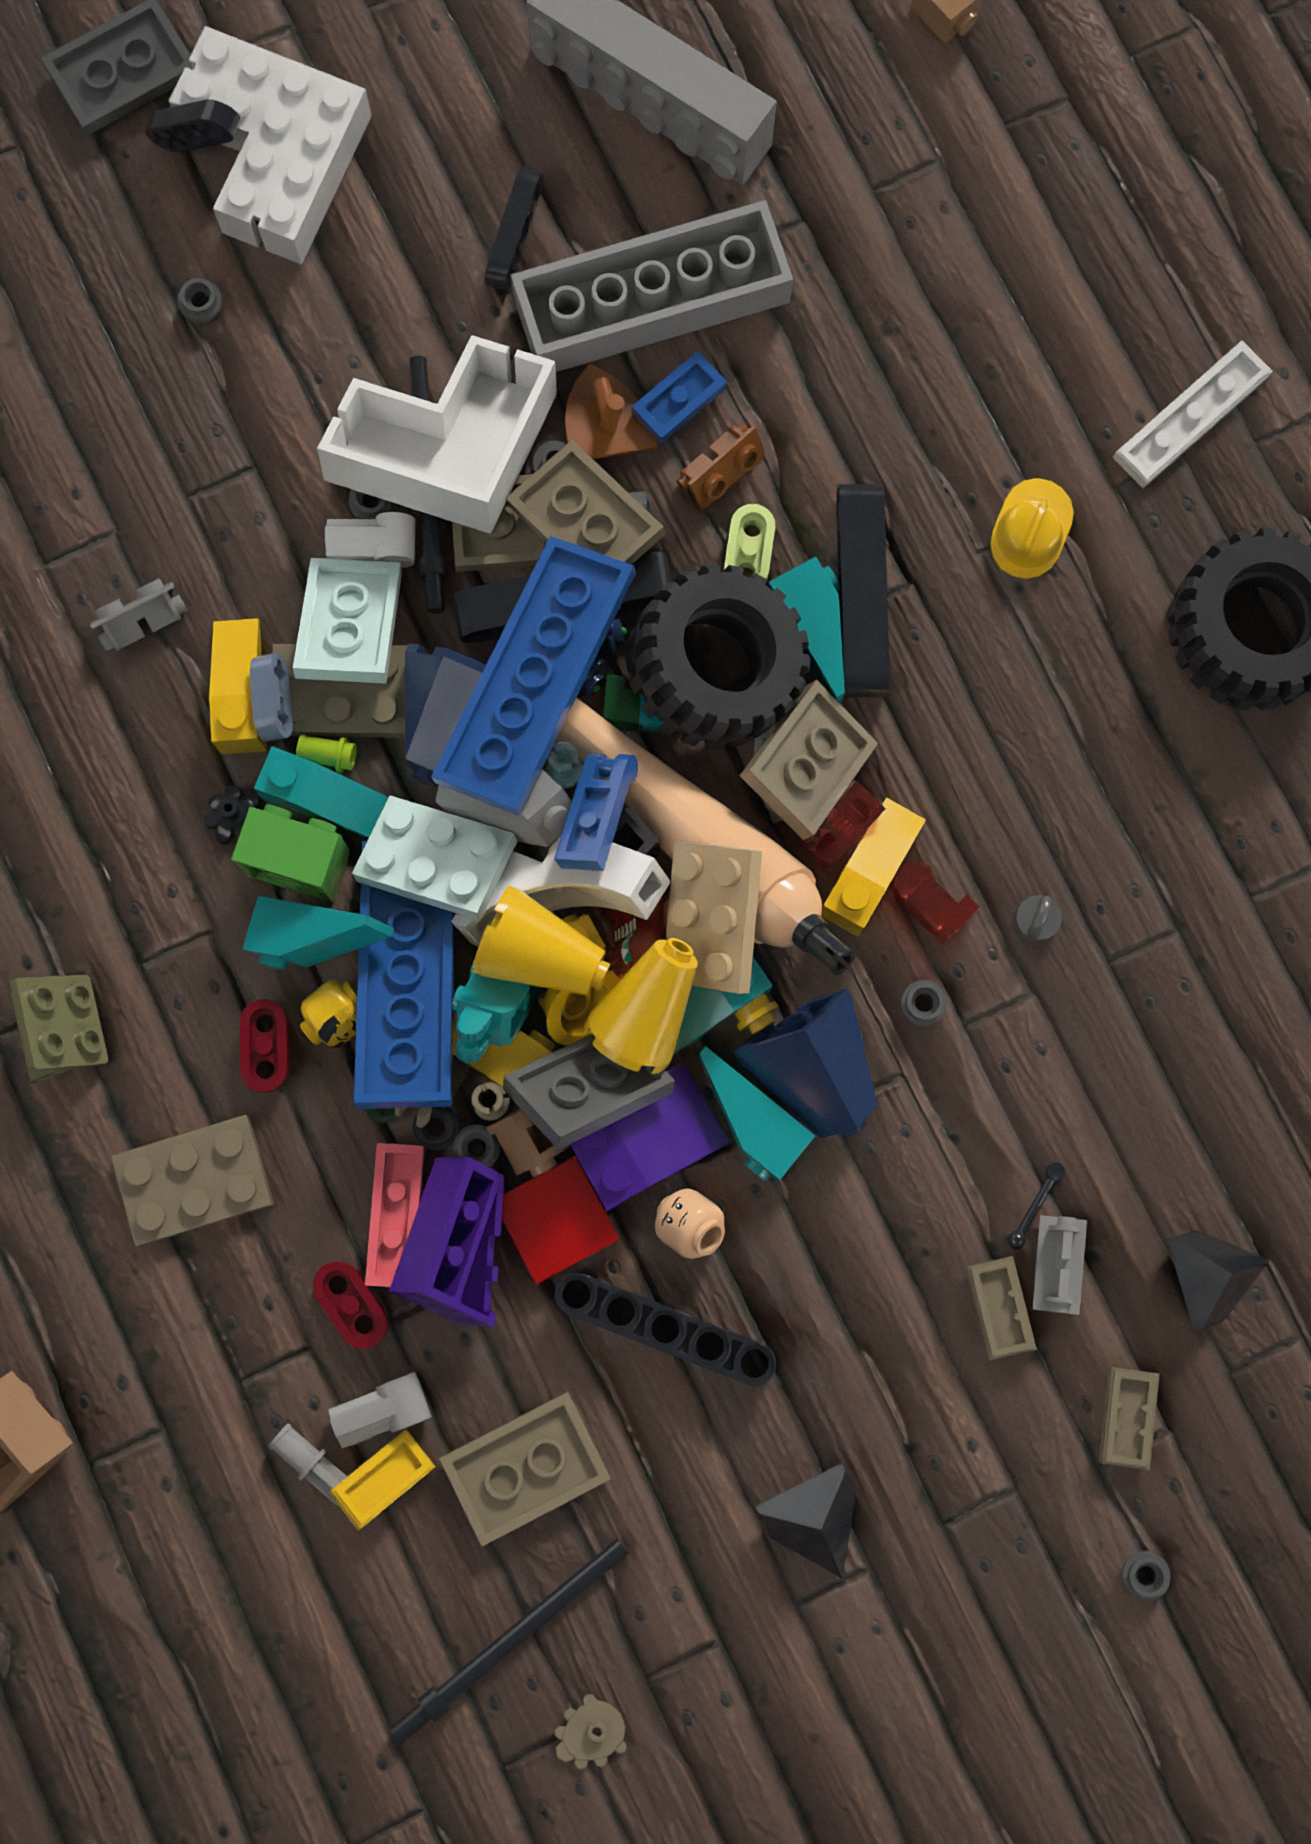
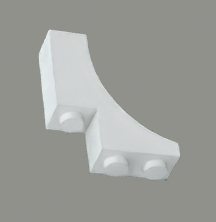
(628, 884)

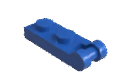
(595, 811)

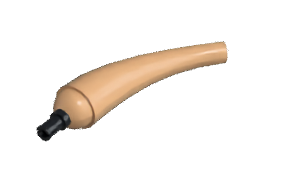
(679, 810)

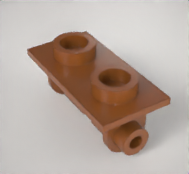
(735, 454)

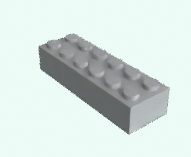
(656, 80)
(653, 287)

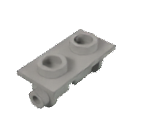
(121, 621)
(1059, 1264)

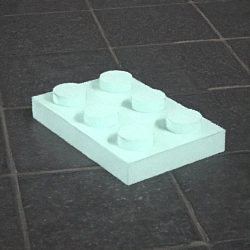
(347, 620)
(435, 857)

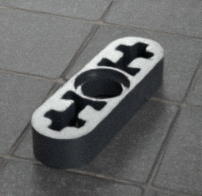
(193, 125)
(513, 229)

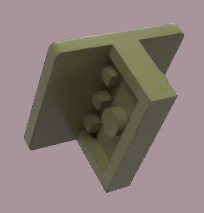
(58, 1024)

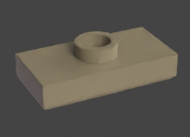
(1000, 1308)
(1129, 1418)

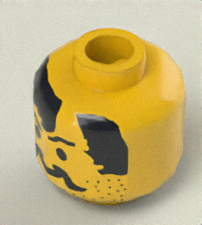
(331, 1013)

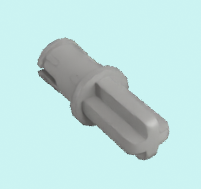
(307, 1461)

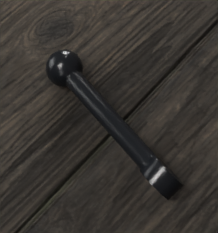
(1054, 1173)

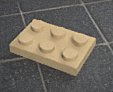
(715, 911)

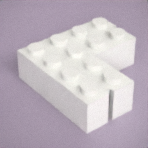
(291, 139)
(448, 455)

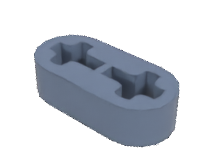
(271, 697)

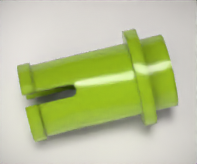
(328, 752)

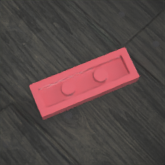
(393, 1208)

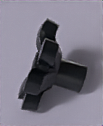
(229, 813)

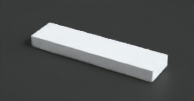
(1192, 414)

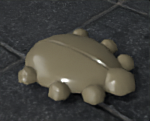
(591, 1733)

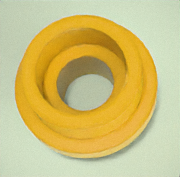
(756, 1014)

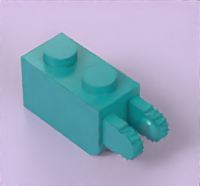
(489, 1014)

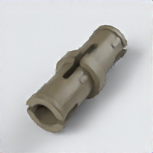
(480, 1096)

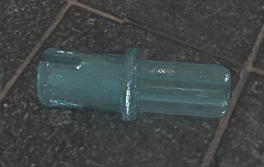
(564, 766)

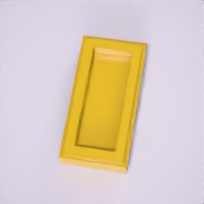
(381, 1479)

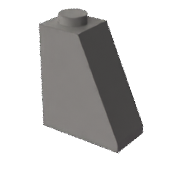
(538, 823)

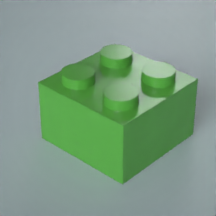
(292, 853)

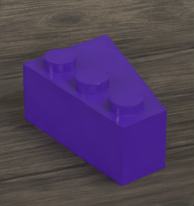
(452, 1243)

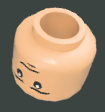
(690, 1224)

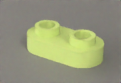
(751, 551)

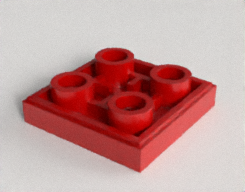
(556, 1220)

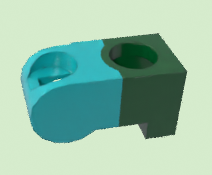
(624, 708)

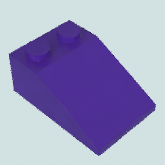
(650, 1143)

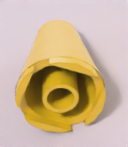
(538, 948)
(646, 1008)

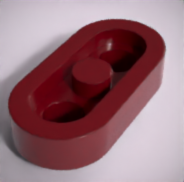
(263, 1047)
(349, 1306)

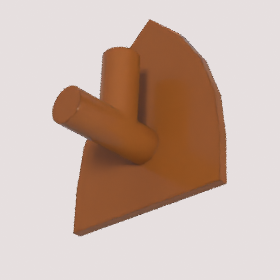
(602, 417)

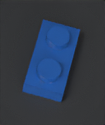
(679, 397)

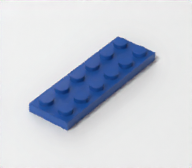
(534, 675)
(405, 1005)

